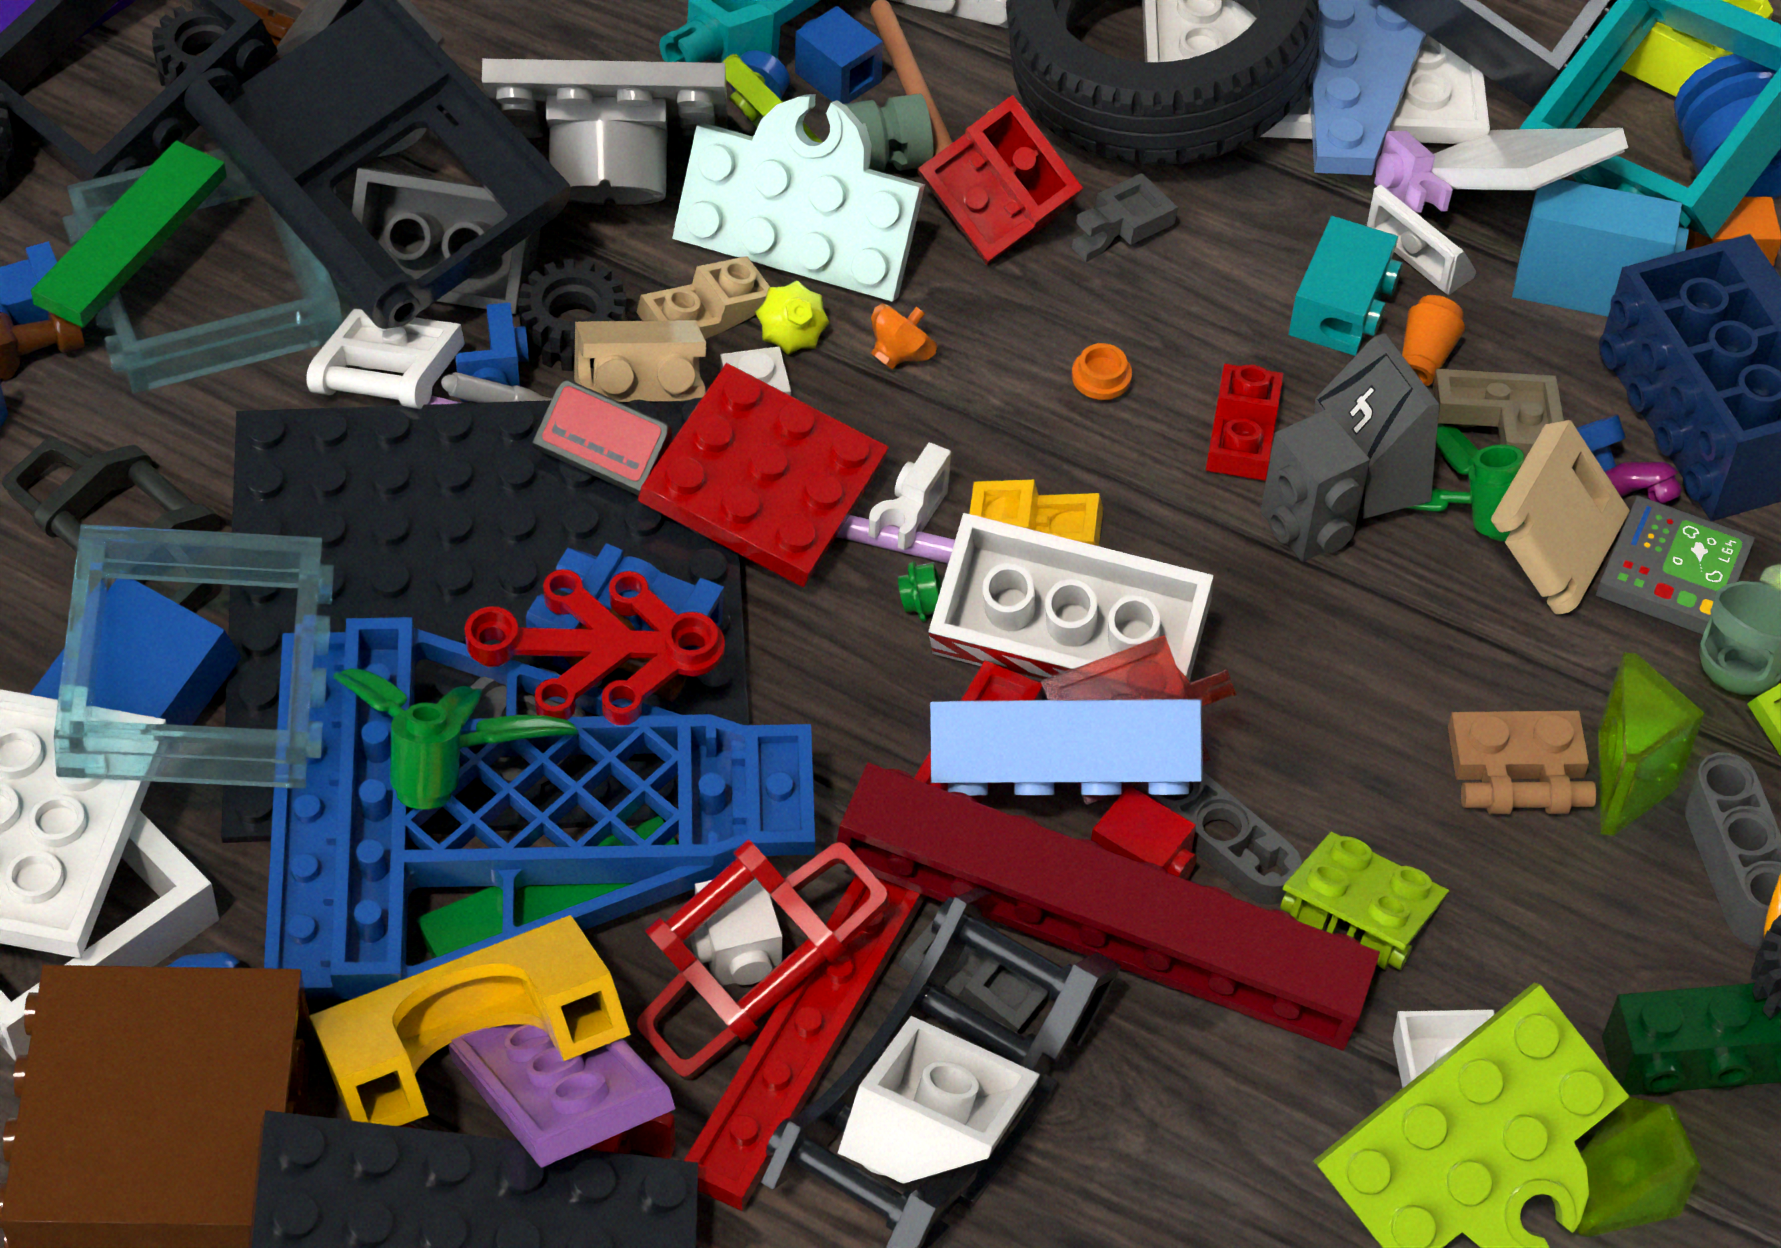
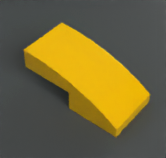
(1018, 504)

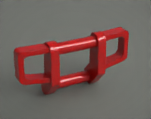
(818, 947)

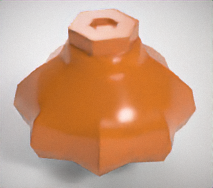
(899, 337)

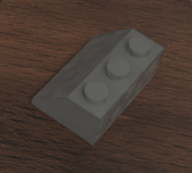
(429, 220)

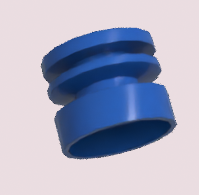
(1712, 106)

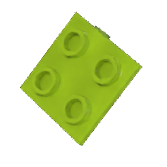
(1367, 892)

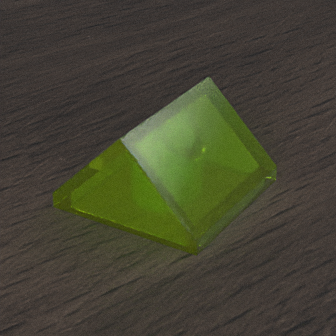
(1642, 742)

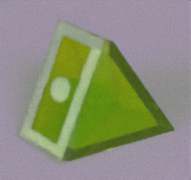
(1637, 1168)

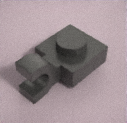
(1127, 209)

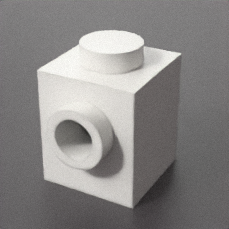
(741, 938)

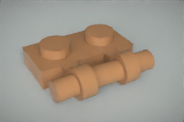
(1521, 747)

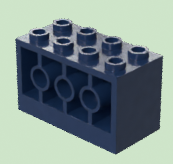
(1703, 366)

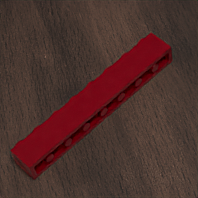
(1110, 905)

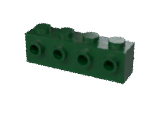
(1692, 1040)

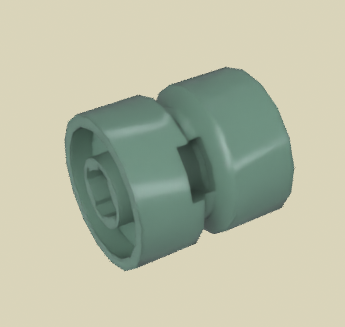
(897, 131)

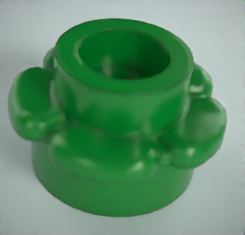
(920, 589)

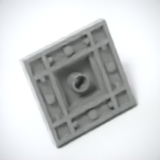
(608, 117)

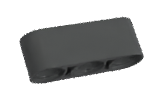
(1736, 841)

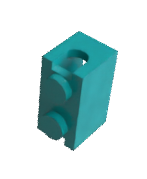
(1345, 285)

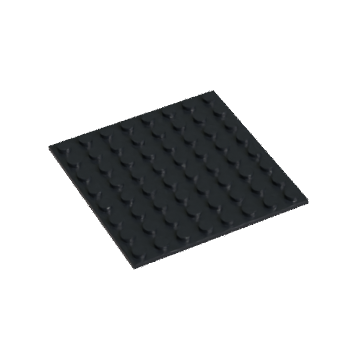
(430, 524)

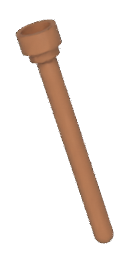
(907, 68)

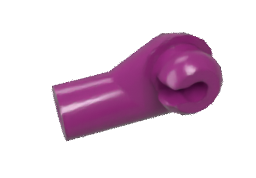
(1654, 476)

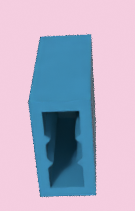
(1583, 239)

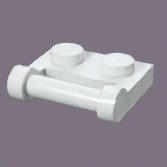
(416, 349)

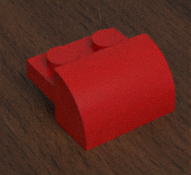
(1000, 180)

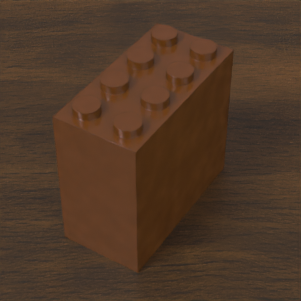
(149, 1103)

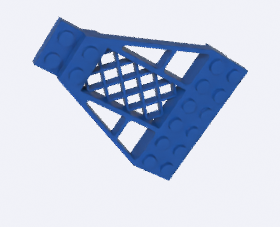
(344, 841)

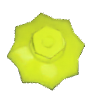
(792, 317)

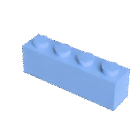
(1067, 743)

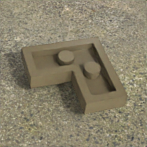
(1509, 401)

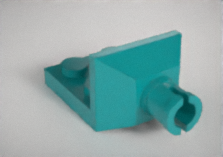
(728, 28)

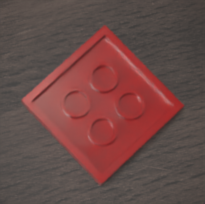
(763, 474)

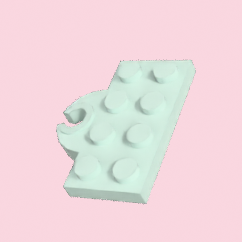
(800, 200)

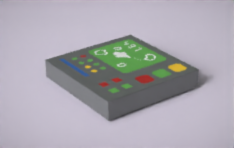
(1672, 564)

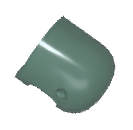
(1746, 628)

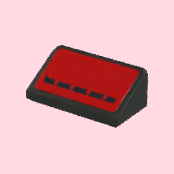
(602, 436)

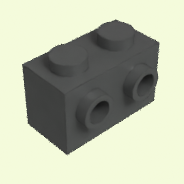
(1314, 486)

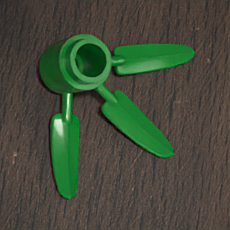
(1489, 474)
(429, 739)

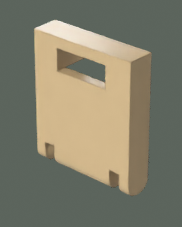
(1567, 515)

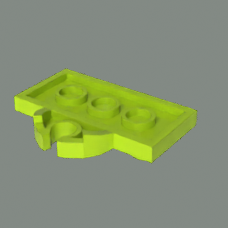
(1480, 1135)

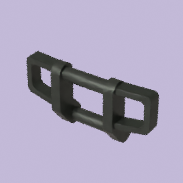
(91, 482)

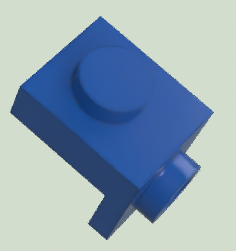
(506, 350)

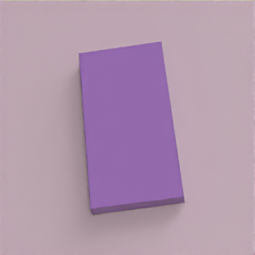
(554, 1102)

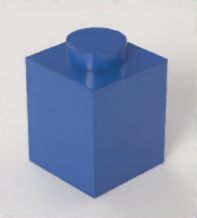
(838, 56)

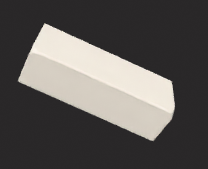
(1420, 242)

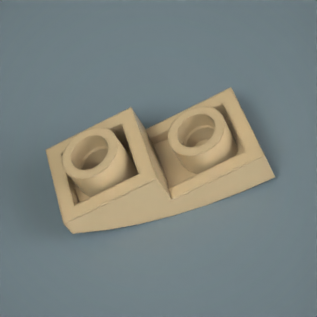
(717, 298)

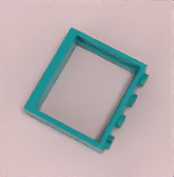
(1739, 157)

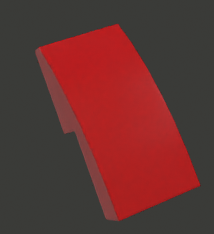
(1244, 421)

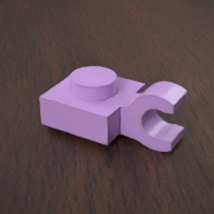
(1406, 172)

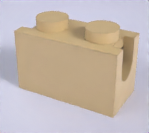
(640, 359)

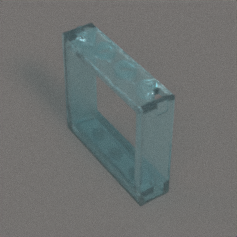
(221, 342)
(184, 751)

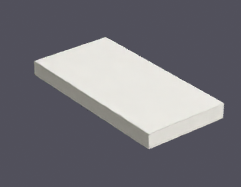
(1525, 157)

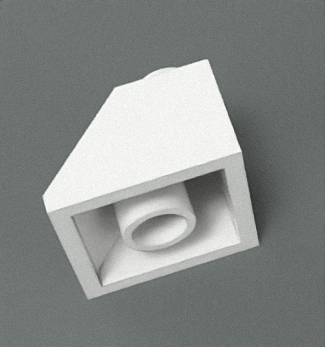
(932, 1104)

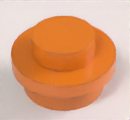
(1102, 372)

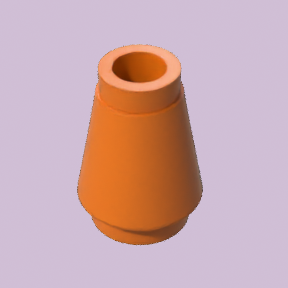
(1431, 334)

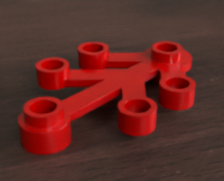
(603, 644)

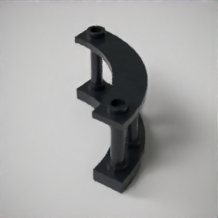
(918, 1215)

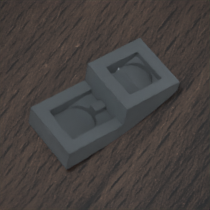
(982, 983)

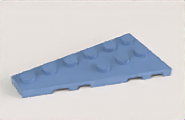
(1358, 82)

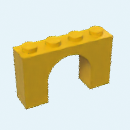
(532, 979)

